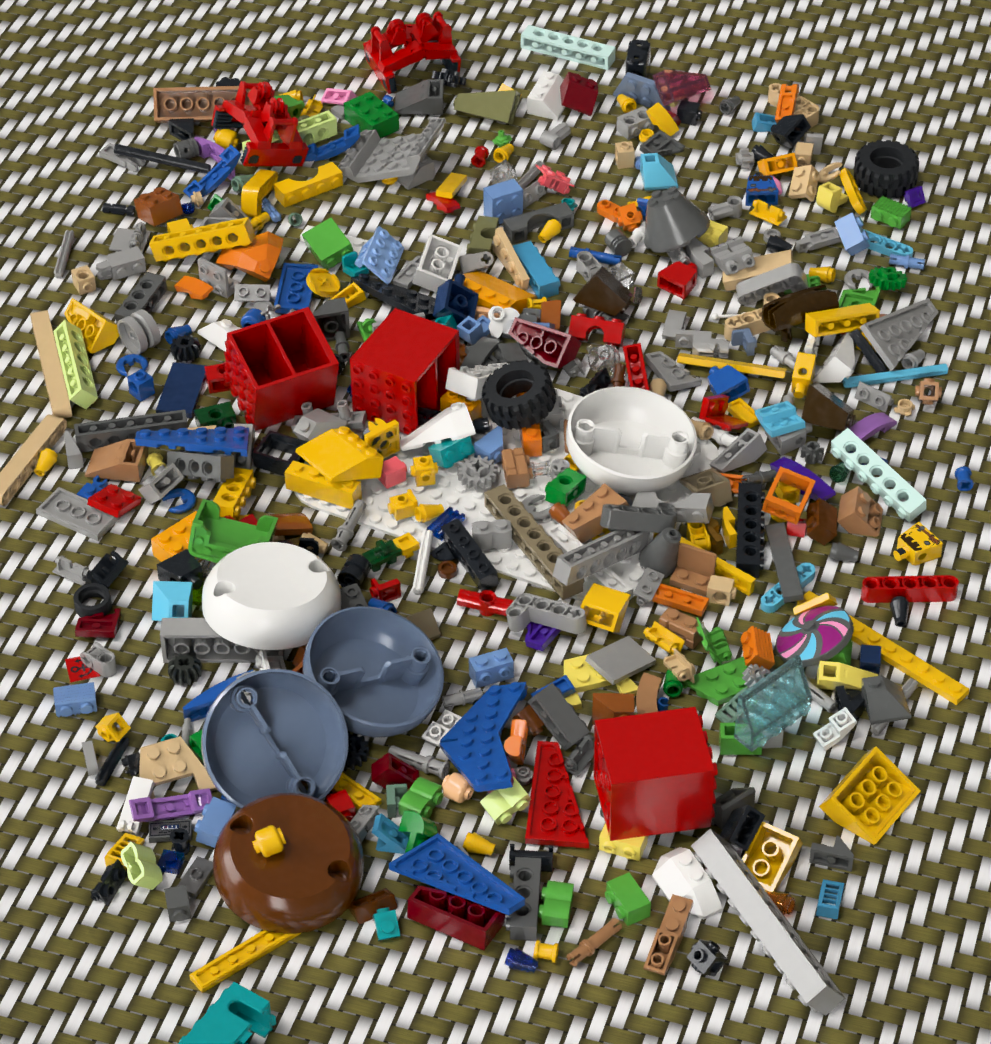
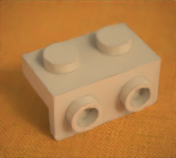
(804, 183)

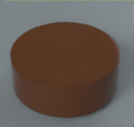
(447, 569)

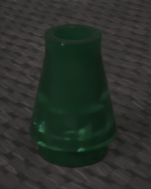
(839, 472)

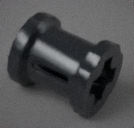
(179, 838)

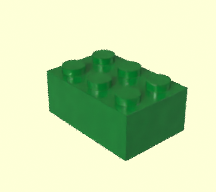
(371, 114)

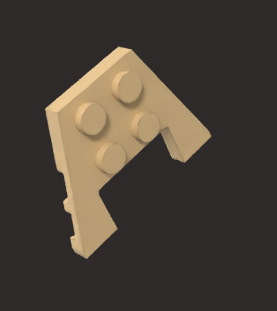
(170, 762)

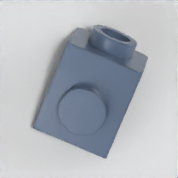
(745, 338)

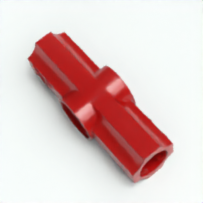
(485, 602)

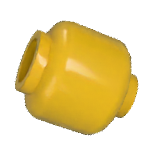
(225, 138)
(269, 841)

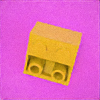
(605, 607)

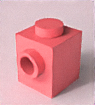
(393, 472)

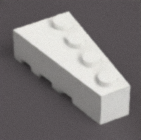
(470, 381)

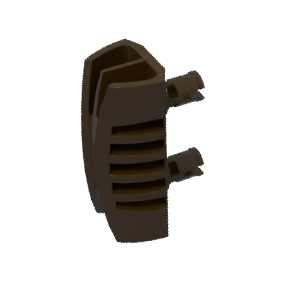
(791, 308)

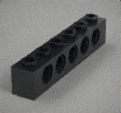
(749, 529)

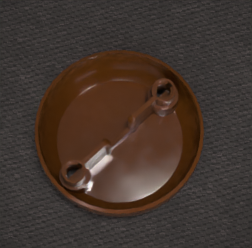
(305, 882)

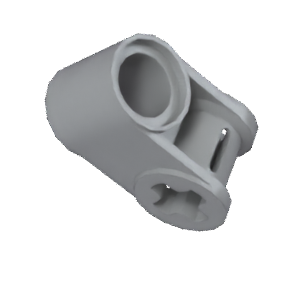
(473, 262)
(587, 265)
(100, 660)

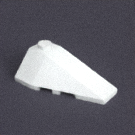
(839, 362)

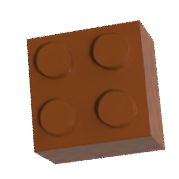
(158, 206)

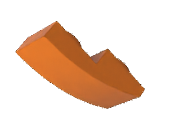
(196, 288)

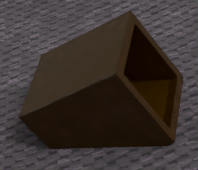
(604, 294)
(826, 409)

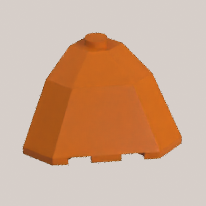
(255, 259)

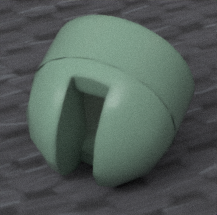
(298, 218)

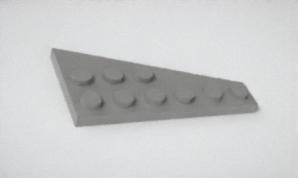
(899, 330)

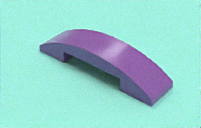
(209, 148)
(872, 424)
(169, 807)

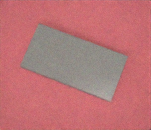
(74, 513)

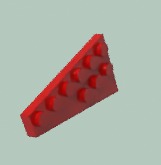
(553, 807)

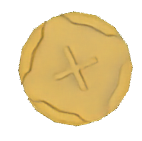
(323, 283)

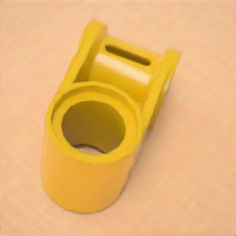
(698, 535)

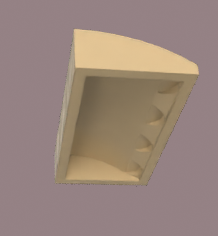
(762, 264)

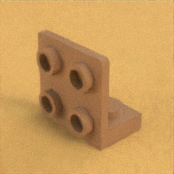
(693, 569)

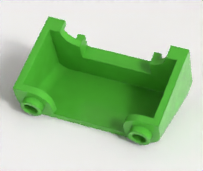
(217, 536)

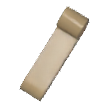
(802, 106)
(749, 320)

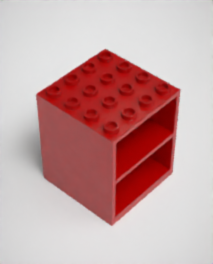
(280, 367)
(403, 368)
(654, 773)

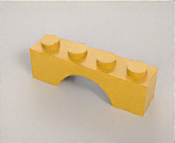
(291, 191)

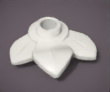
(504, 322)

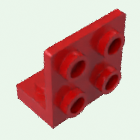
(714, 410)

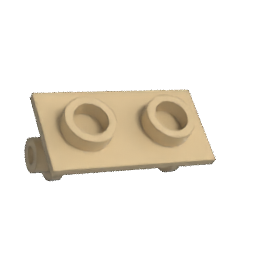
(680, 666)

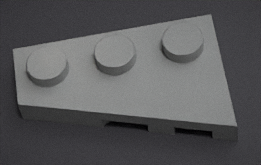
(667, 370)

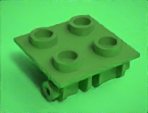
(715, 643)

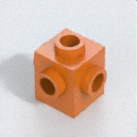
(629, 217)

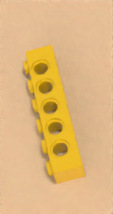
(241, 227)

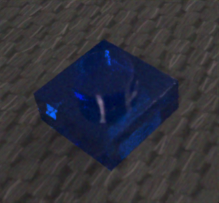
(171, 861)

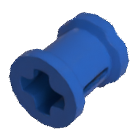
(963, 475)

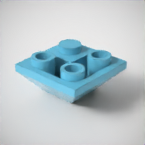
(657, 172)
(171, 600)

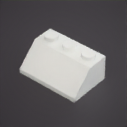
(546, 97)

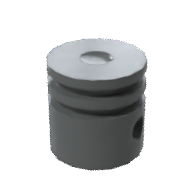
(186, 149)
(618, 242)

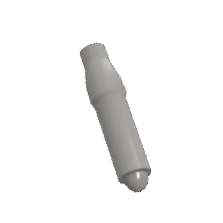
(186, 730)

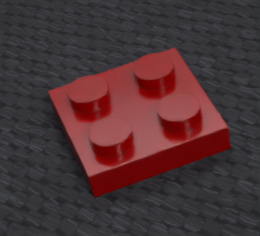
(114, 500)

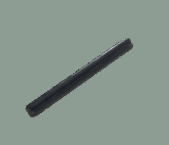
(162, 158)

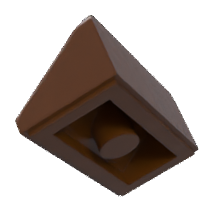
(365, 907)

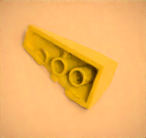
(96, 329)

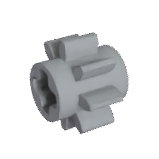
(744, 158)

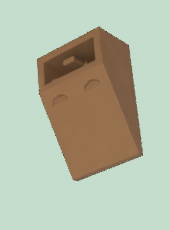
(118, 461)

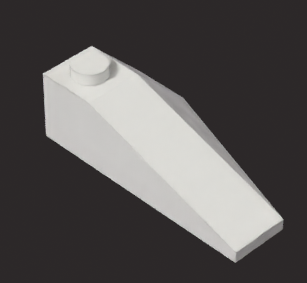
(450, 423)

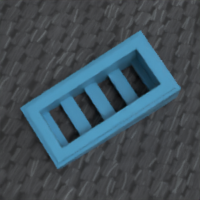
(762, 122)
(829, 910)

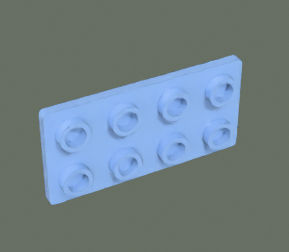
(381, 255)

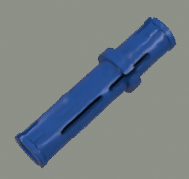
(601, 257)

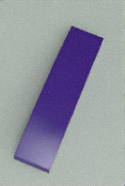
(820, 490)

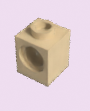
(804, 153)
(624, 155)
(83, 280)
(721, 590)

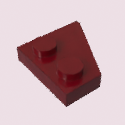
(98, 625)

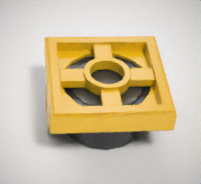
(383, 436)

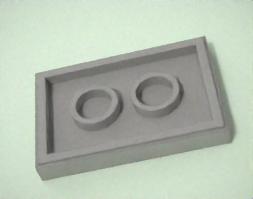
(620, 660)

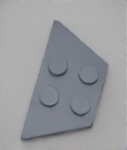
(640, 89)

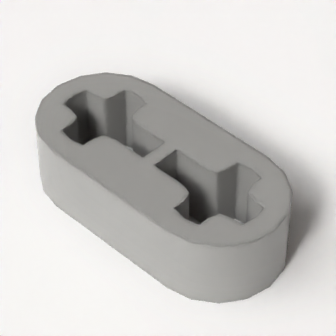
(90, 758)

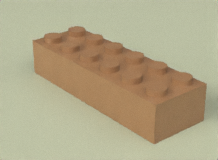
(191, 102)

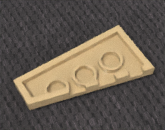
(509, 259)

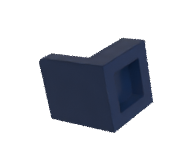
(870, 658)

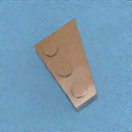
(585, 519)

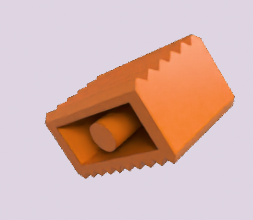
(757, 648)

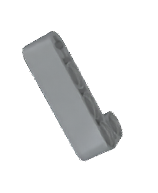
(774, 281)
(547, 612)

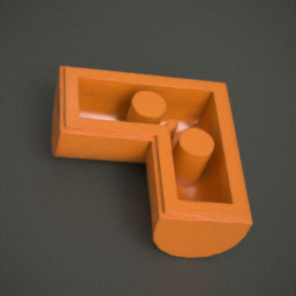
(516, 743)

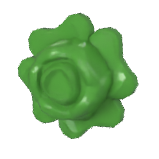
(502, 139)

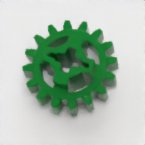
(887, 278)

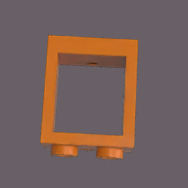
(790, 511)

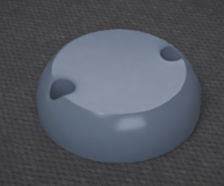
(375, 669)
(276, 739)

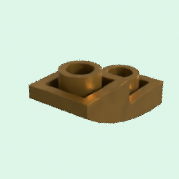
(716, 539)

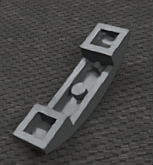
(481, 351)

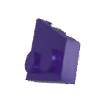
(540, 636)

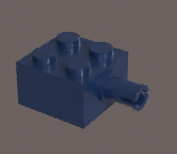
(455, 300)

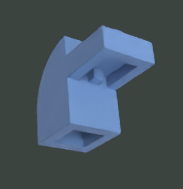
(472, 330)

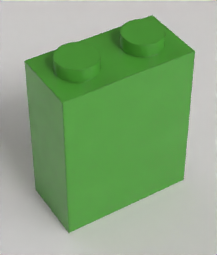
(327, 243)

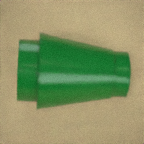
(672, 685)

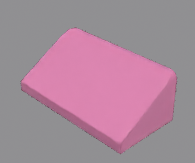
(337, 96)

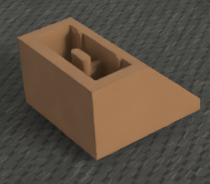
(860, 513)

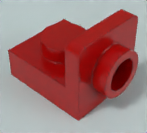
(386, 591)

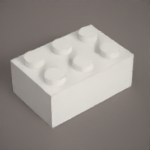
(436, 263)

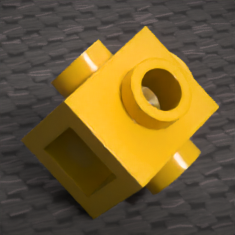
(424, 470)

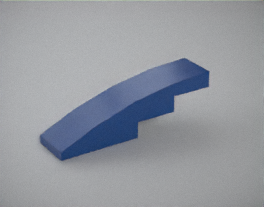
(200, 705)

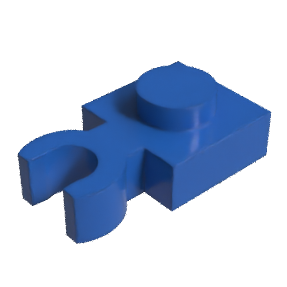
(90, 489)

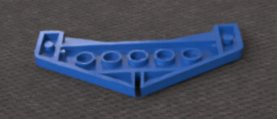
(476, 742)

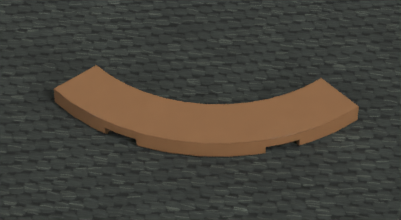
(648, 693)

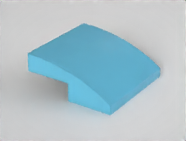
(779, 419)

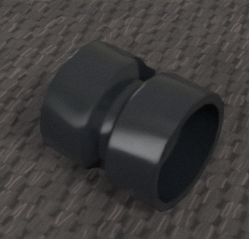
(354, 570)

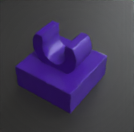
(914, 196)

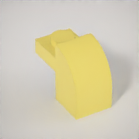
(830, 197)

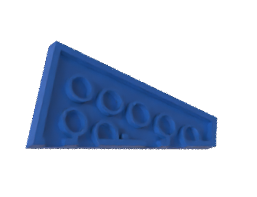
(198, 440)
(453, 871)

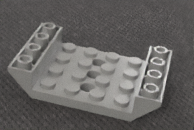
(388, 158)

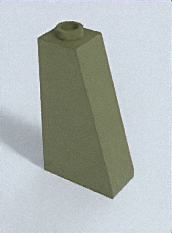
(493, 105)

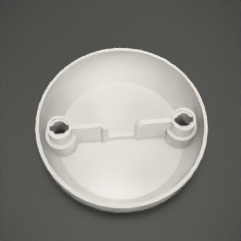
(630, 439)
(269, 596)

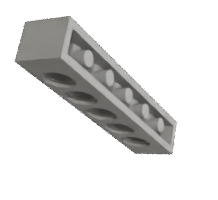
(598, 555)

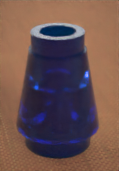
(520, 961)

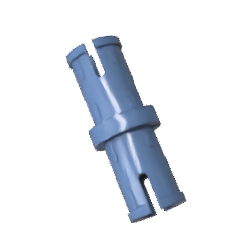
(906, 261)

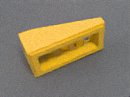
(355, 294)
(115, 851)

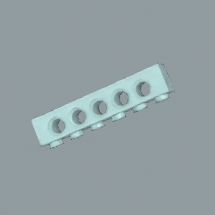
(568, 47)
(847, 442)

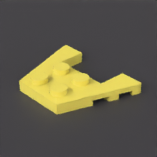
(586, 678)

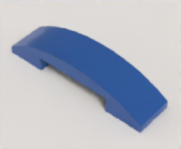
(335, 147)
(217, 175)

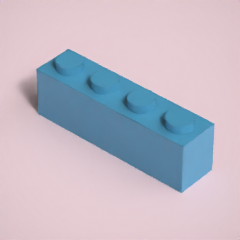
(541, 276)

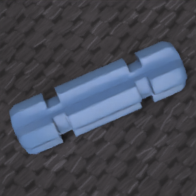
(271, 210)

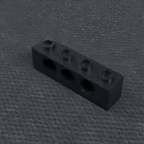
(470, 555)

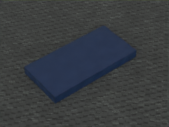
(182, 388)

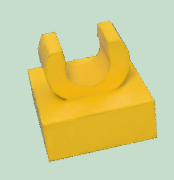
(407, 544)

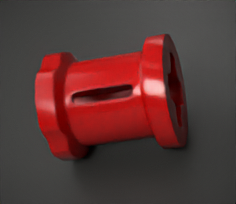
(479, 157)

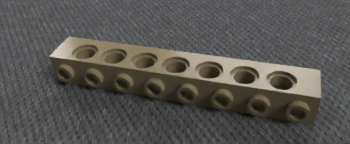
(529, 537)

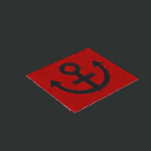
(78, 671)

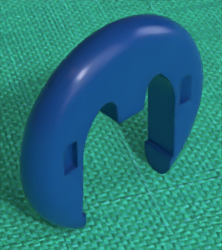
(130, 359)
(187, 498)

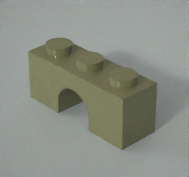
(483, 235)

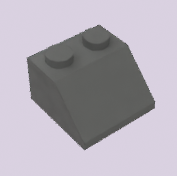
(333, 317)

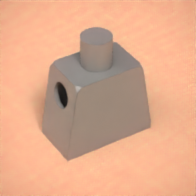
(790, 441)

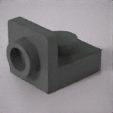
(531, 315)
(550, 437)

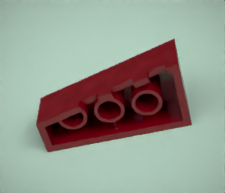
(455, 916)

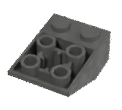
(421, 98)

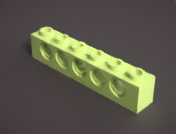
(311, 129)
(75, 364)

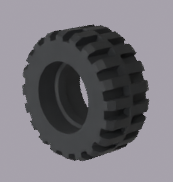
(886, 168)
(521, 410)

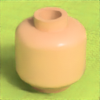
(456, 788)

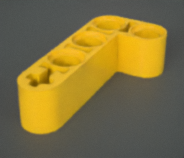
(256, 190)

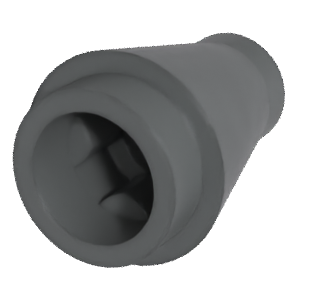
(728, 105)
(843, 553)

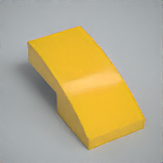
(661, 118)
(728, 528)

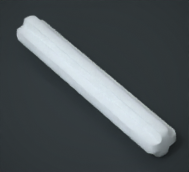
(422, 562)

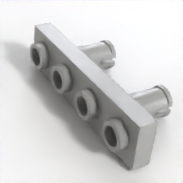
(355, 419)

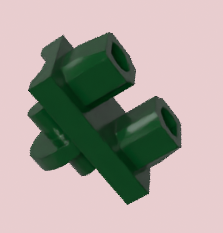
(381, 554)

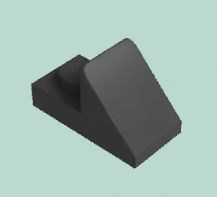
(835, 857)

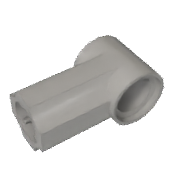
(554, 137)
(730, 209)

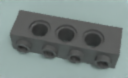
(143, 296)
(202, 464)
(526, 882)

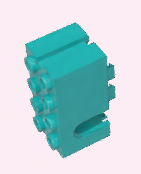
(232, 1018)

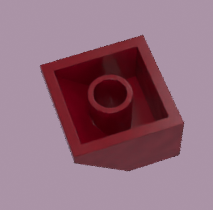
(579, 93)

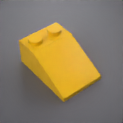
(771, 855)

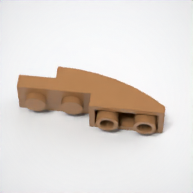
(669, 935)

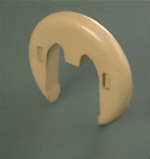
(825, 177)

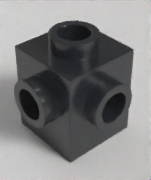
(706, 957)

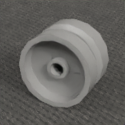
(138, 331)

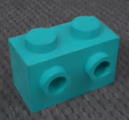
(451, 451)

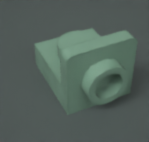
(393, 796)

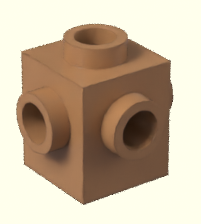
(936, 391)

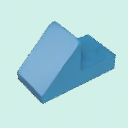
(388, 835)

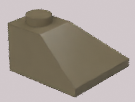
(710, 482)

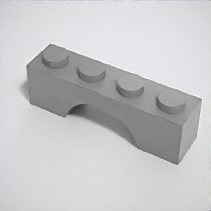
(693, 509)

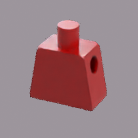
(678, 278)

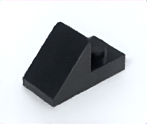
(844, 700)

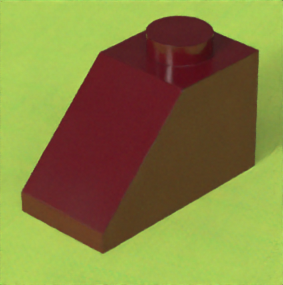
(392, 770)

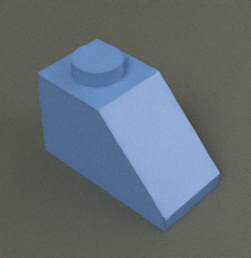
(490, 445)

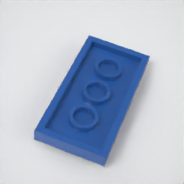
(293, 289)

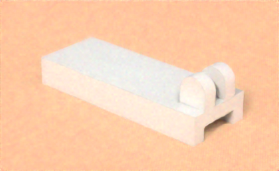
(138, 789)

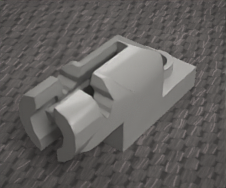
(702, 343)

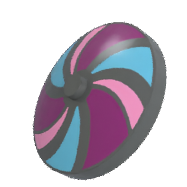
(815, 635)

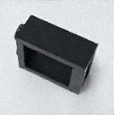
(277, 441)

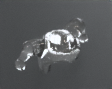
(603, 357)

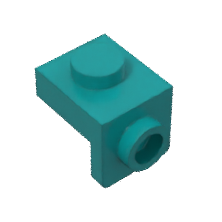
(349, 266)
(386, 924)

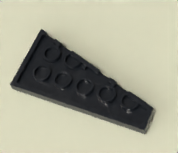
(397, 296)

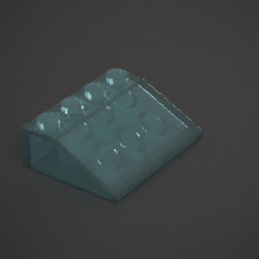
(772, 704)

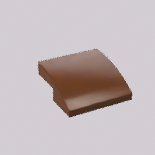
(292, 524)

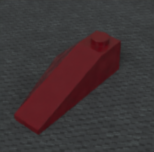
(546, 344)

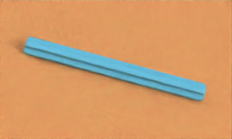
(897, 375)

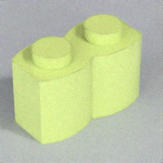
(504, 802)
(141, 866)

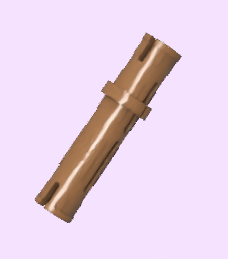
(588, 946)

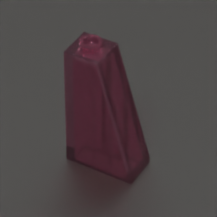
(680, 85)

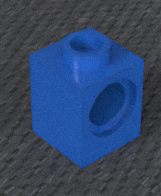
(141, 385)

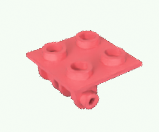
(554, 180)

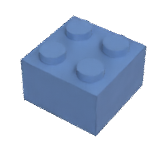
(503, 200)

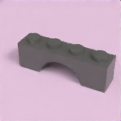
(519, 226)

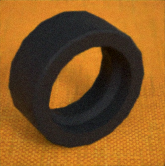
(89, 591)

